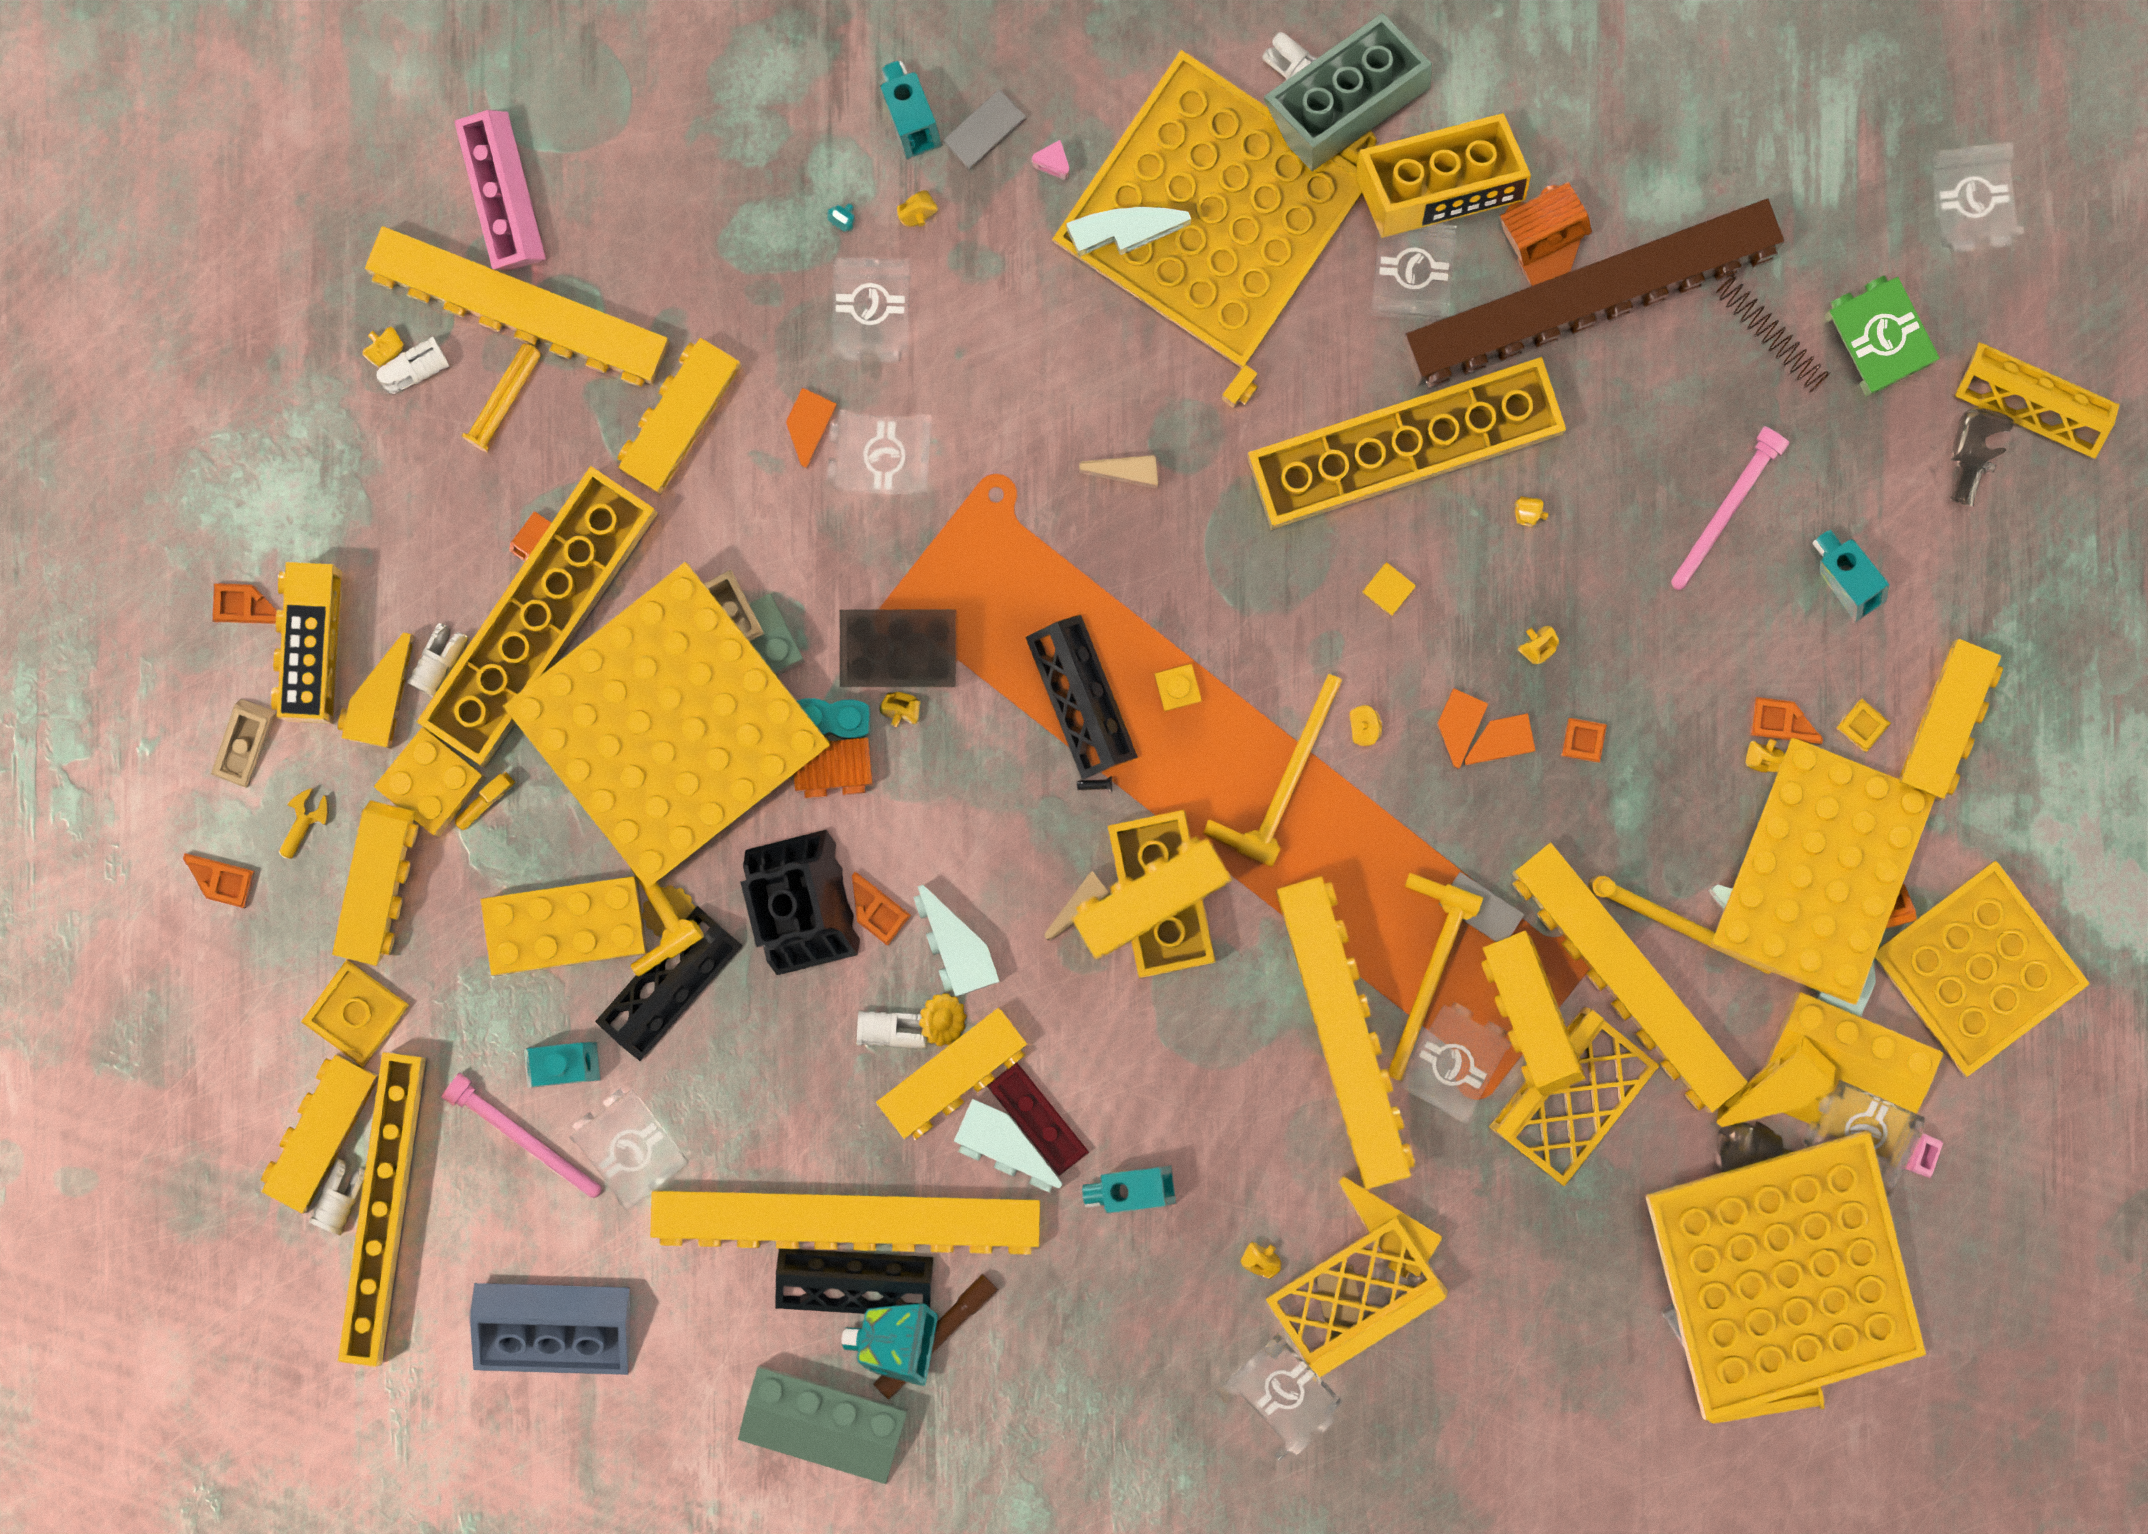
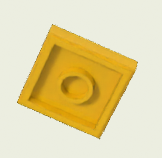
(355, 1013)

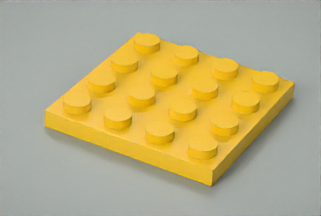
(1980, 968)

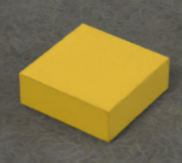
(1388, 589)
(1863, 725)

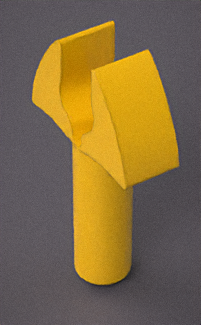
(488, 795)
(303, 821)

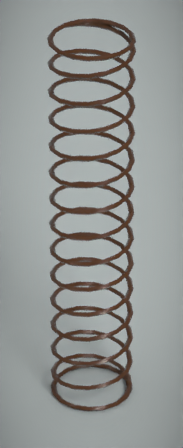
(1776, 322)

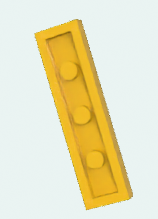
(2043, 389)

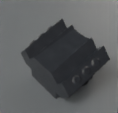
(798, 903)

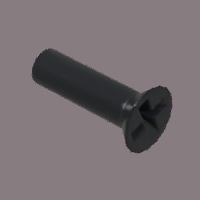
(1095, 784)

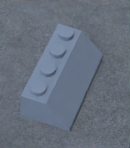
(550, 1328)

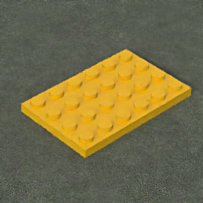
(1823, 871)

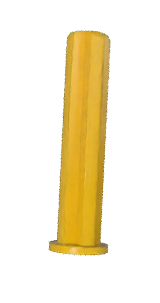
(503, 397)
(1801, 1400)

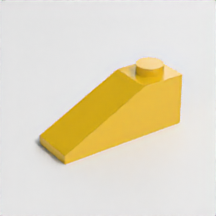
(377, 702)
(1782, 1086)
(1376, 1212)

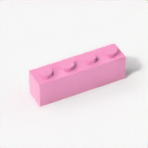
(500, 190)

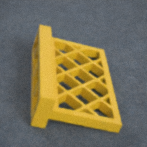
(1527, 1101)
(1374, 1326)

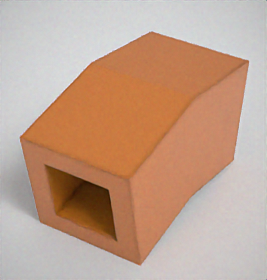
(529, 536)

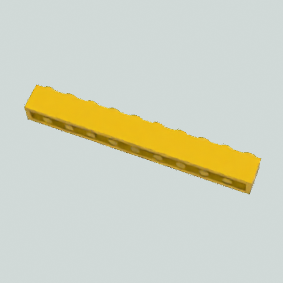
(845, 1219)

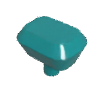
(841, 217)

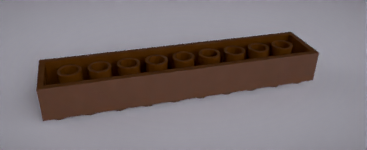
(1593, 292)

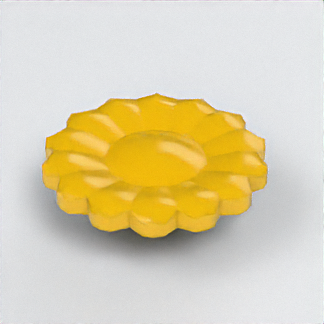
(679, 902)
(942, 1019)

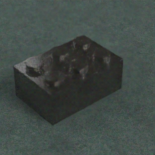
(899, 648)

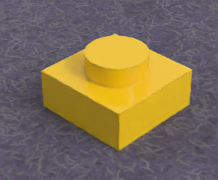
(1241, 387)
(1178, 687)

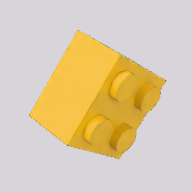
(430, 781)

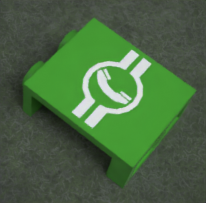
(1882, 334)

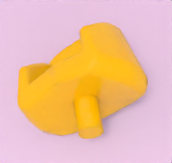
(1352, 151)
(917, 209)
(384, 347)
(1529, 510)
(1540, 645)
(900, 707)
(1365, 725)
(1764, 757)
(1261, 1260)

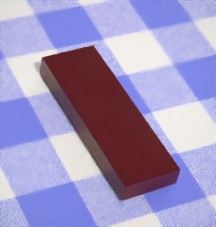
(1037, 1119)

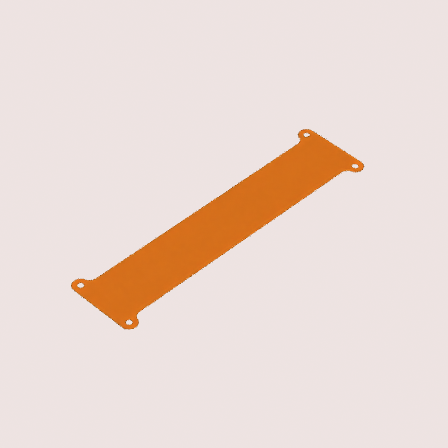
(1211, 759)

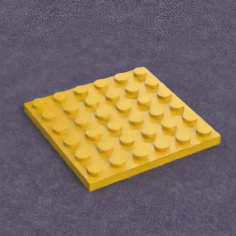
(1250, 204)
(666, 724)
(1786, 1275)

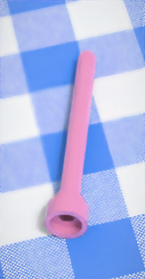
(1768, 447)
(462, 1093)

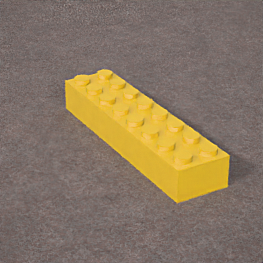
(1406, 443)
(537, 614)
(1343, 1032)

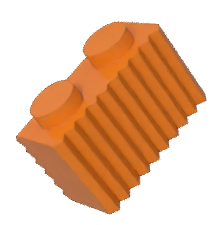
(1545, 223)
(839, 766)

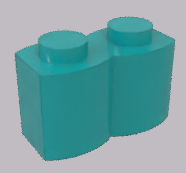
(842, 718)

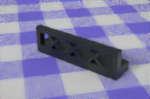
(1087, 693)
(672, 989)
(852, 1275)

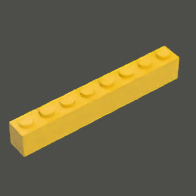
(517, 306)
(1629, 978)
(381, 1209)

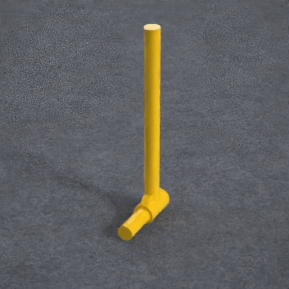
(1261, 844)
(1604, 887)
(1459, 905)
(675, 939)

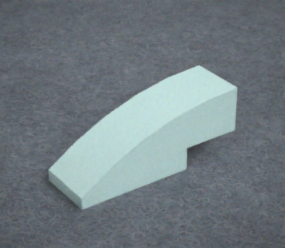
(1126, 227)

